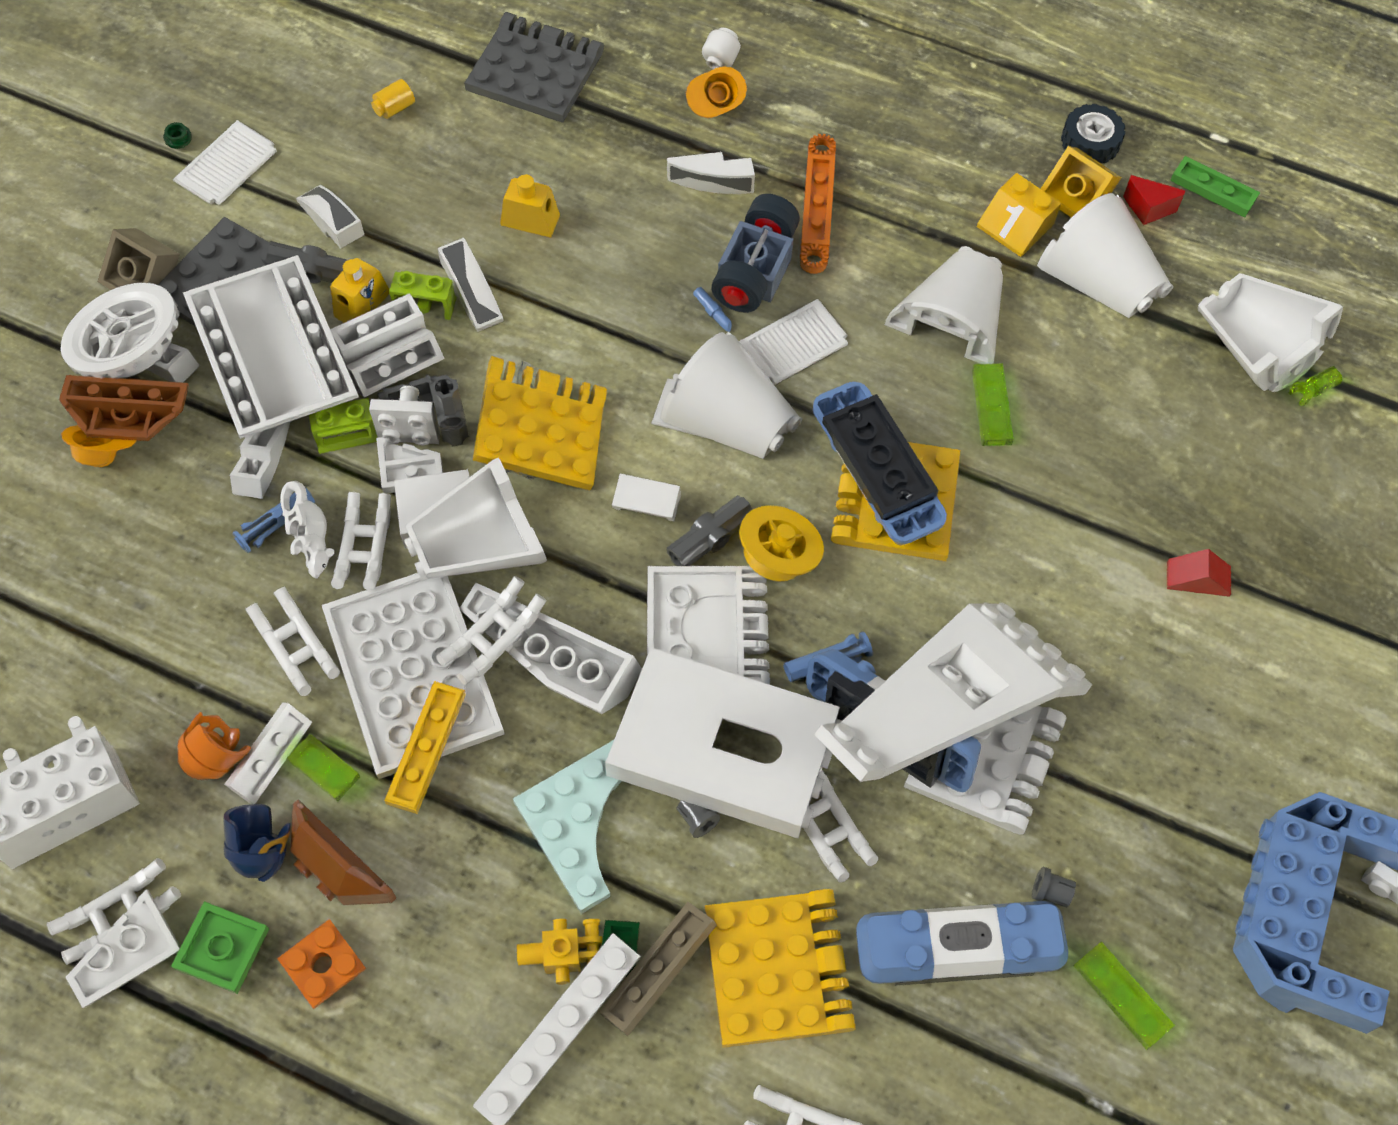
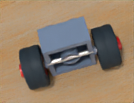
(757, 254)

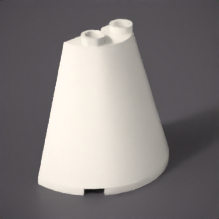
(1107, 258)
(958, 299)
(1270, 328)
(730, 399)
(474, 529)

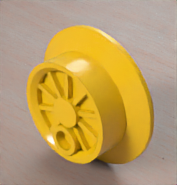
(780, 543)

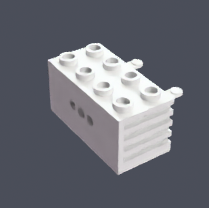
(55, 804)

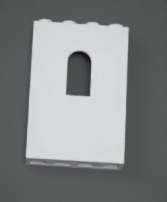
(671, 737)

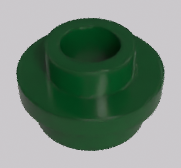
(177, 135)

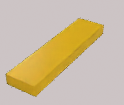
(425, 747)

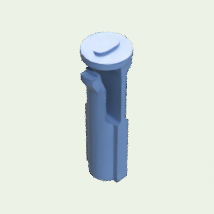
(275, 517)
(851, 647)

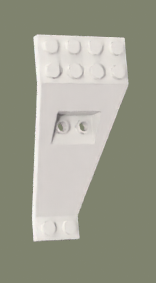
(957, 685)

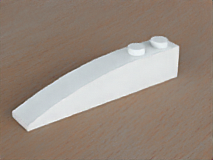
(562, 655)

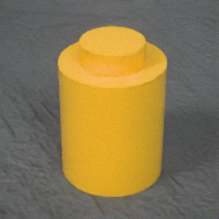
(392, 99)

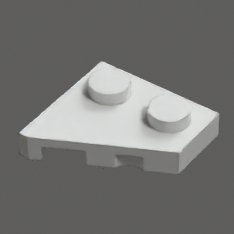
(405, 462)

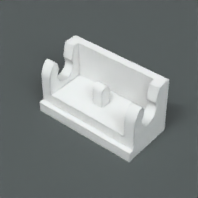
(647, 496)

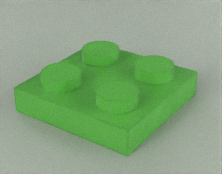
(220, 947)

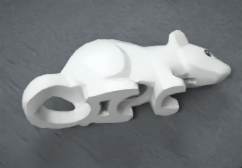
(307, 526)

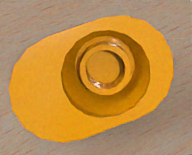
(716, 92)
(93, 451)

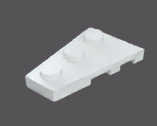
(128, 950)

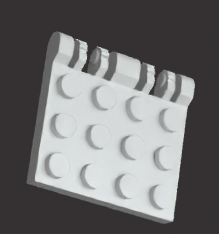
(701, 616)
(999, 764)

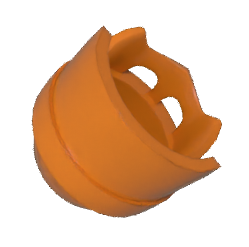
(207, 754)

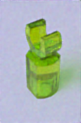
(1317, 384)

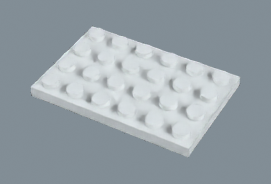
(390, 662)

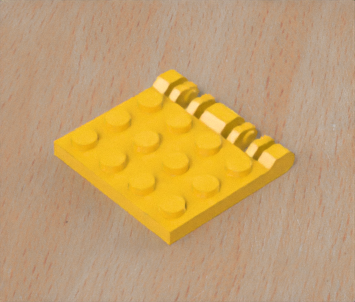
(538, 429)
(867, 533)
(772, 972)

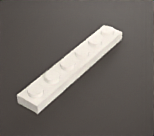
(556, 1031)

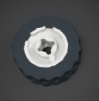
(1094, 131)

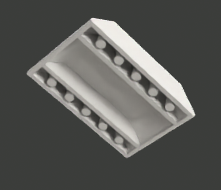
(270, 346)

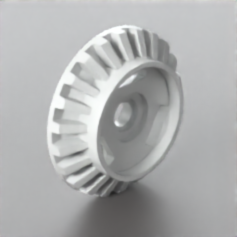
(92, 337)

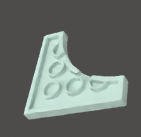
(565, 822)

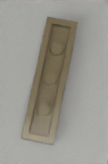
(657, 968)

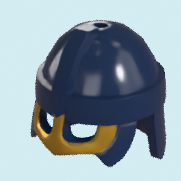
(250, 841)

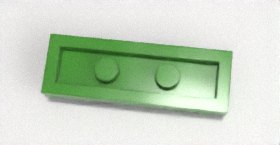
(1215, 186)

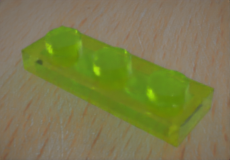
(992, 404)
(1124, 995)

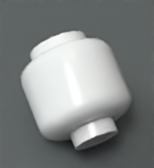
(721, 48)

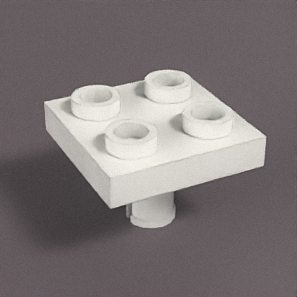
(405, 419)

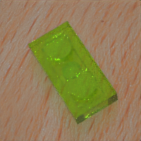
(323, 767)

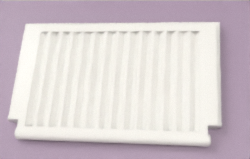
(226, 163)
(795, 341)

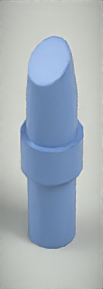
(713, 309)

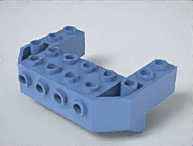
(1291, 903)

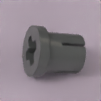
(698, 818)
(1053, 888)

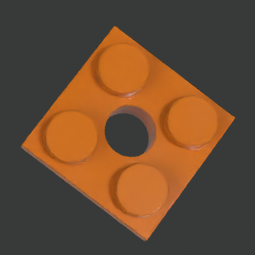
(301, 958)

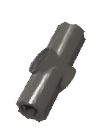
(314, 260)
(449, 410)
(709, 532)

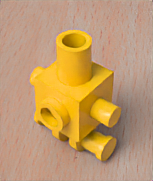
(561, 949)

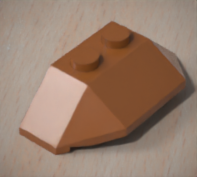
(122, 406)
(332, 863)

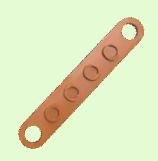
(818, 204)

